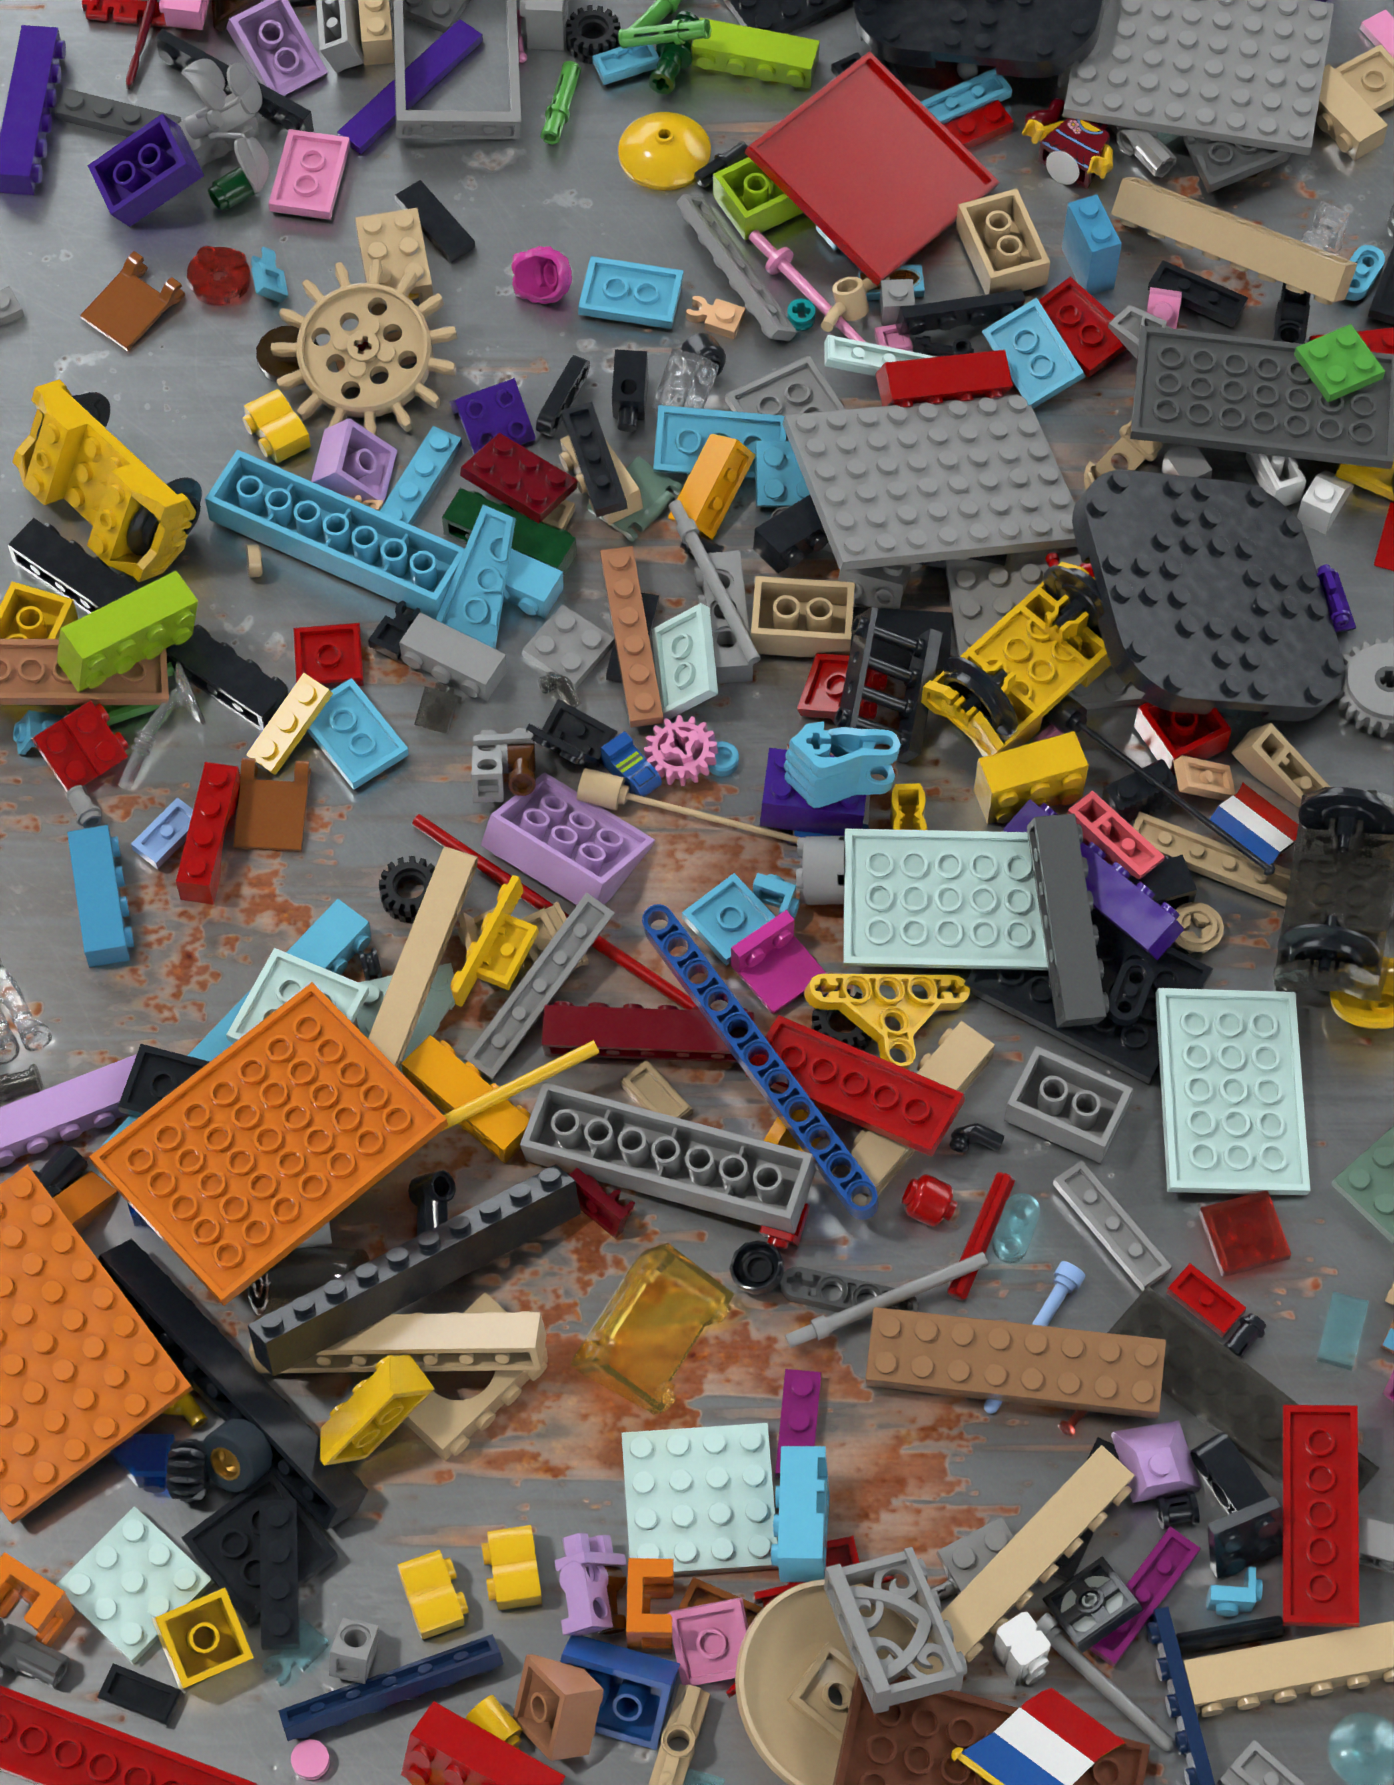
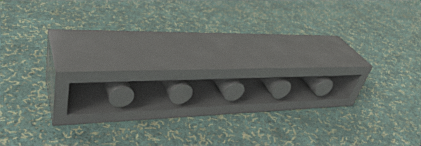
(1067, 921)

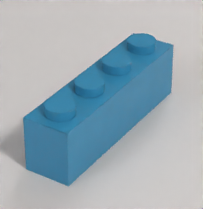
(99, 896)

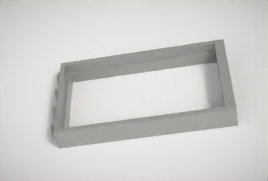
(457, 124)

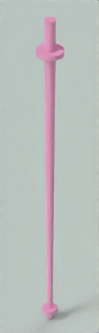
(780, 261)

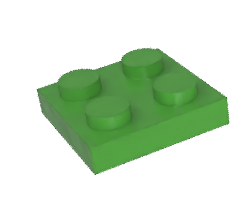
(1339, 363)

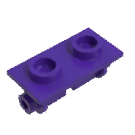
(1336, 599)

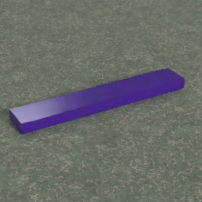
(419, 79)

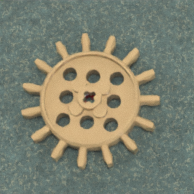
(355, 302)

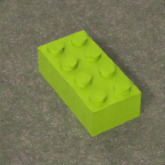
(751, 198)
(127, 631)

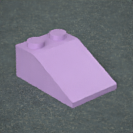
(276, 46)

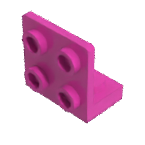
(775, 963)

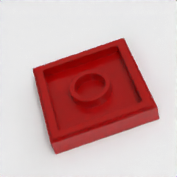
(329, 654)

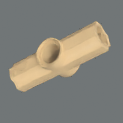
(683, 1722)

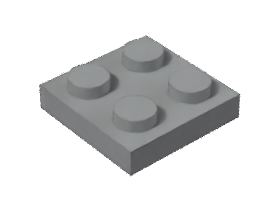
(568, 645)

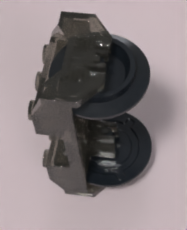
(1339, 895)

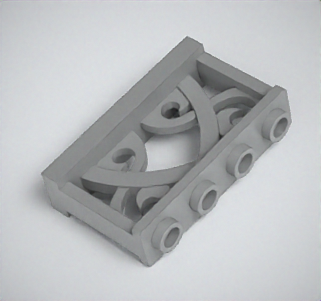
(878, 1672)

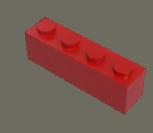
(944, 379)

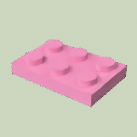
(309, 174)

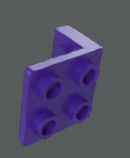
(494, 412)

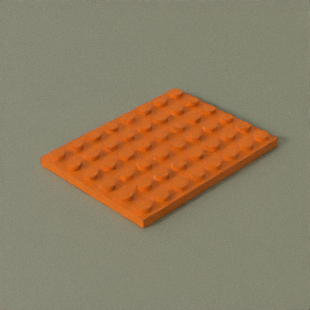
(268, 1143)
(72, 1353)

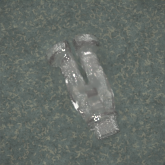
(32, 1033)

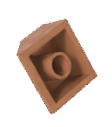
(557, 1707)

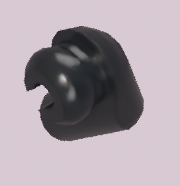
(972, 1134)

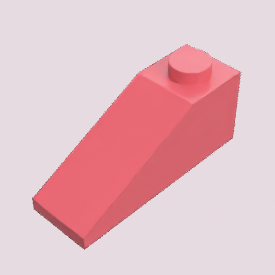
(1115, 836)

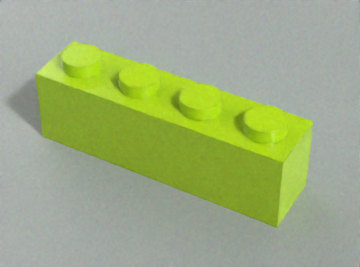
(757, 54)

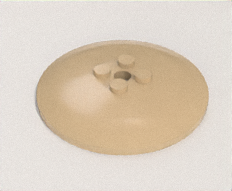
(785, 1677)

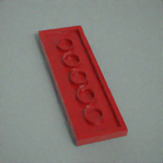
(864, 1087)
(1320, 1516)

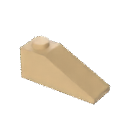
(1277, 764)

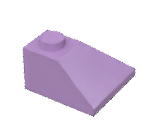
(1157, 1459)

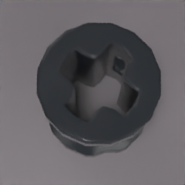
(1177, 1510)

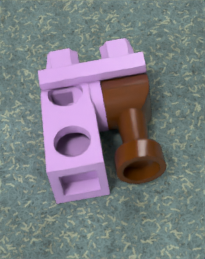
(590, 1579)

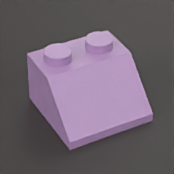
(354, 462)

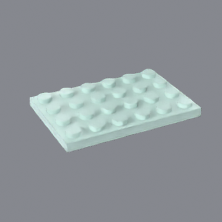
(941, 900)
(1232, 1092)

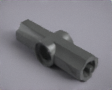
(23, 1653)

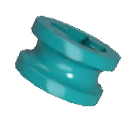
(805, 306)

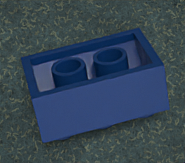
(634, 1685)

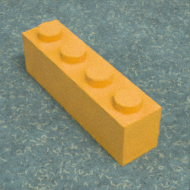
(452, 1083)

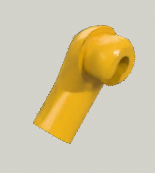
(190, 1410)

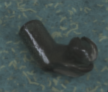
(561, 685)

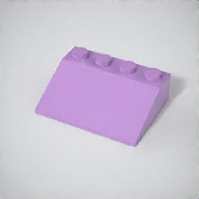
(565, 841)

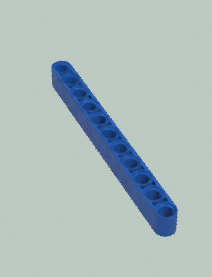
(762, 1076)

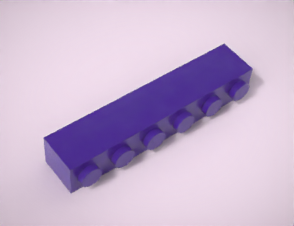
(29, 107)
(1114, 895)

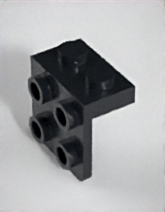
(574, 733)

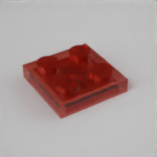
(1244, 1233)

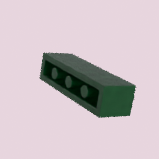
(535, 540)

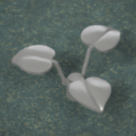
(209, 85)

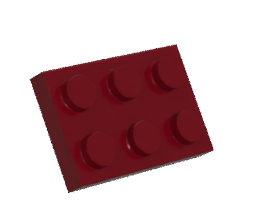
(518, 477)

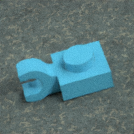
(267, 278)

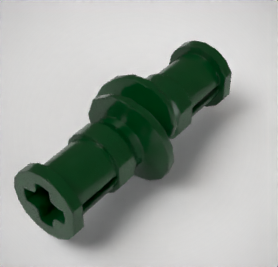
(671, 60)

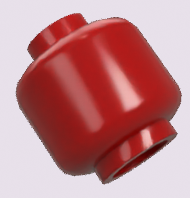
(929, 1200)

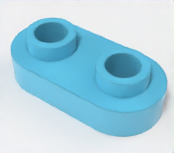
(1364, 276)

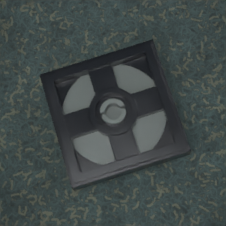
(1092, 1604)

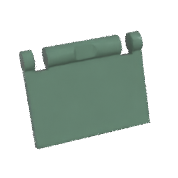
(654, 497)

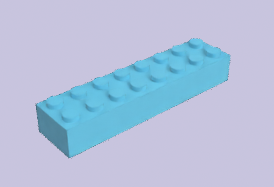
(334, 533)

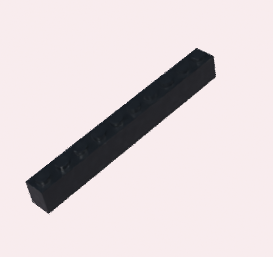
(92, 585)
(414, 1269)
(233, 1385)

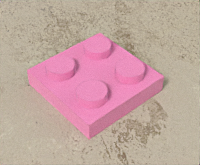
(708, 1640)

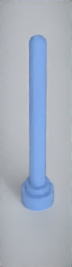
(1067, 1279)

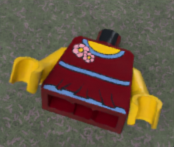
(1079, 138)

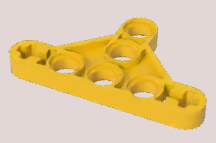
(872, 1009)

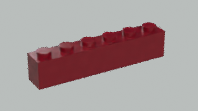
(635, 1032)

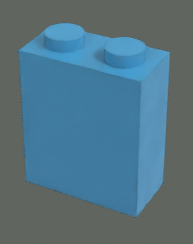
(1091, 245)

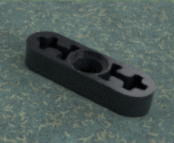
(562, 395)

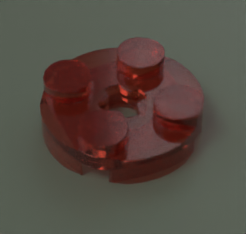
(213, 260)

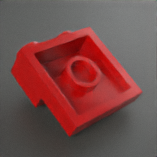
(826, 684)
(81, 746)

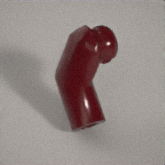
(1049, 115)

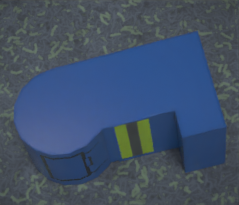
(625, 760)

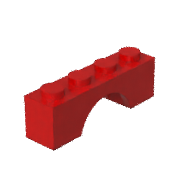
(202, 852)

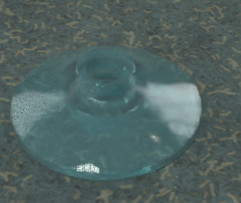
(1352, 1760)

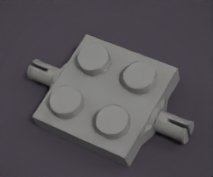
(970, 1555)

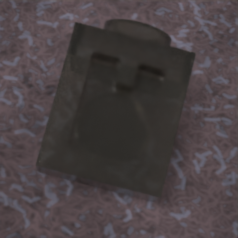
(437, 708)

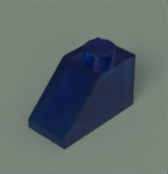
(145, 1460)

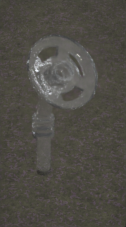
(180, 697)

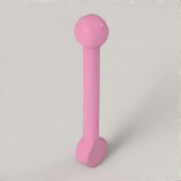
(522, 55)

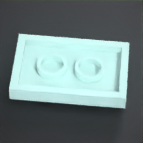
(685, 661)

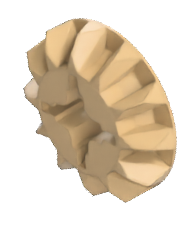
(1204, 917)

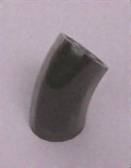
(300, 1274)

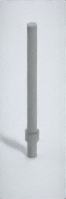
(689, 532)
(822, 1327)

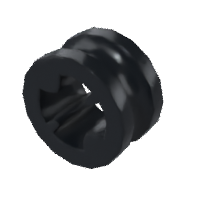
(370, 964)

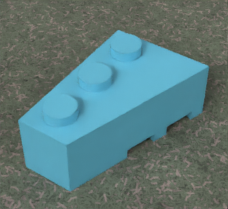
(802, 1514)

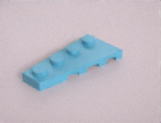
(479, 581)

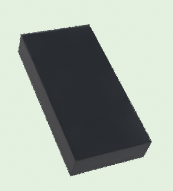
(140, 1695)

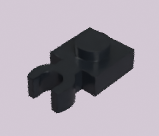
(390, 632)

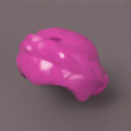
(541, 275)

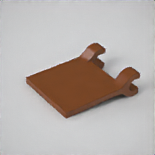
(130, 305)
(271, 811)

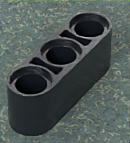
(1228, 1473)

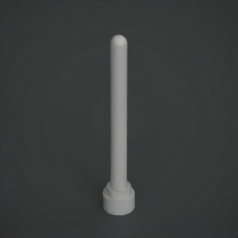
(1049, 1627)

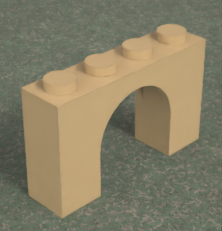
(450, 1423)

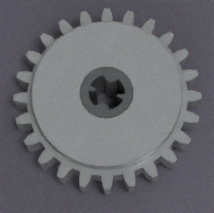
(1369, 686)

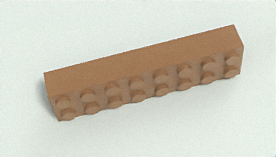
(1015, 1362)

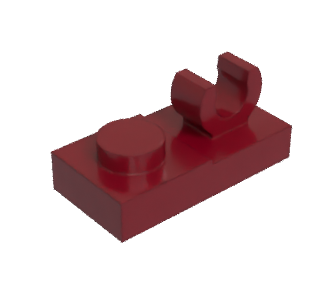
(600, 1206)

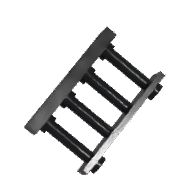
(922, 669)

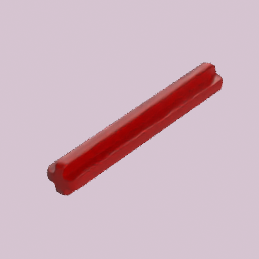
(983, 1231)

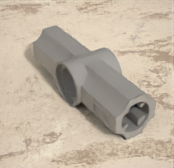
(1146, 148)

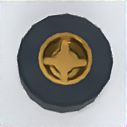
(237, 1455)

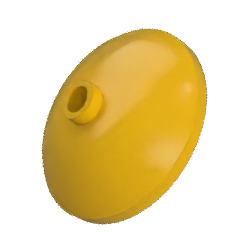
(659, 161)
(1365, 1012)

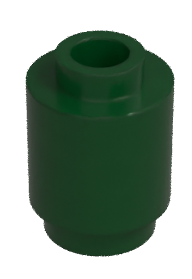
(230, 189)

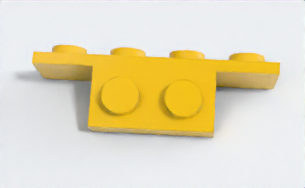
(500, 947)

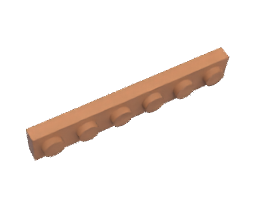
(631, 637)

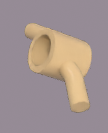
(849, 301)

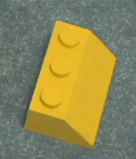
(373, 1410)

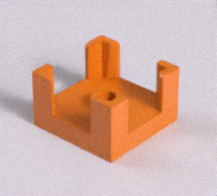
(648, 1580)
(49, 1604)

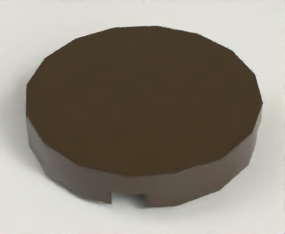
(274, 366)

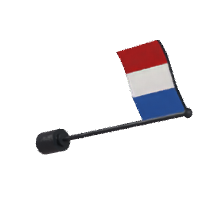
(1242, 820)

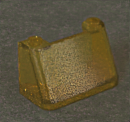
(651, 1327)

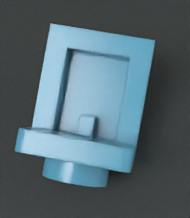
(31, 725)
(777, 893)
(1231, 1600)

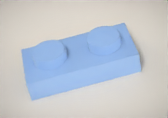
(164, 834)

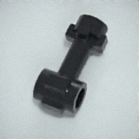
(925, 346)

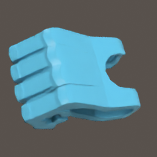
(831, 779)

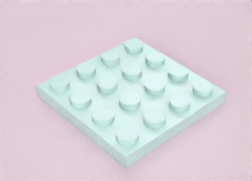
(700, 1497)

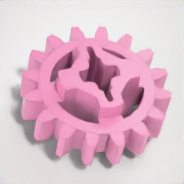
(691, 739)

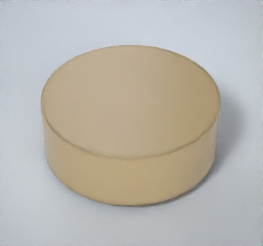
(254, 560)

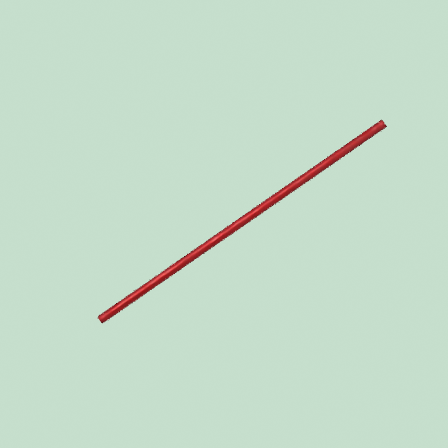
(540, 902)

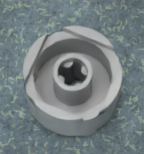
(821, 869)

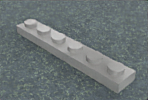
(736, 267)
(539, 986)

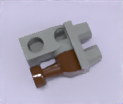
(502, 754)

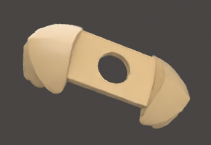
(1132, 449)

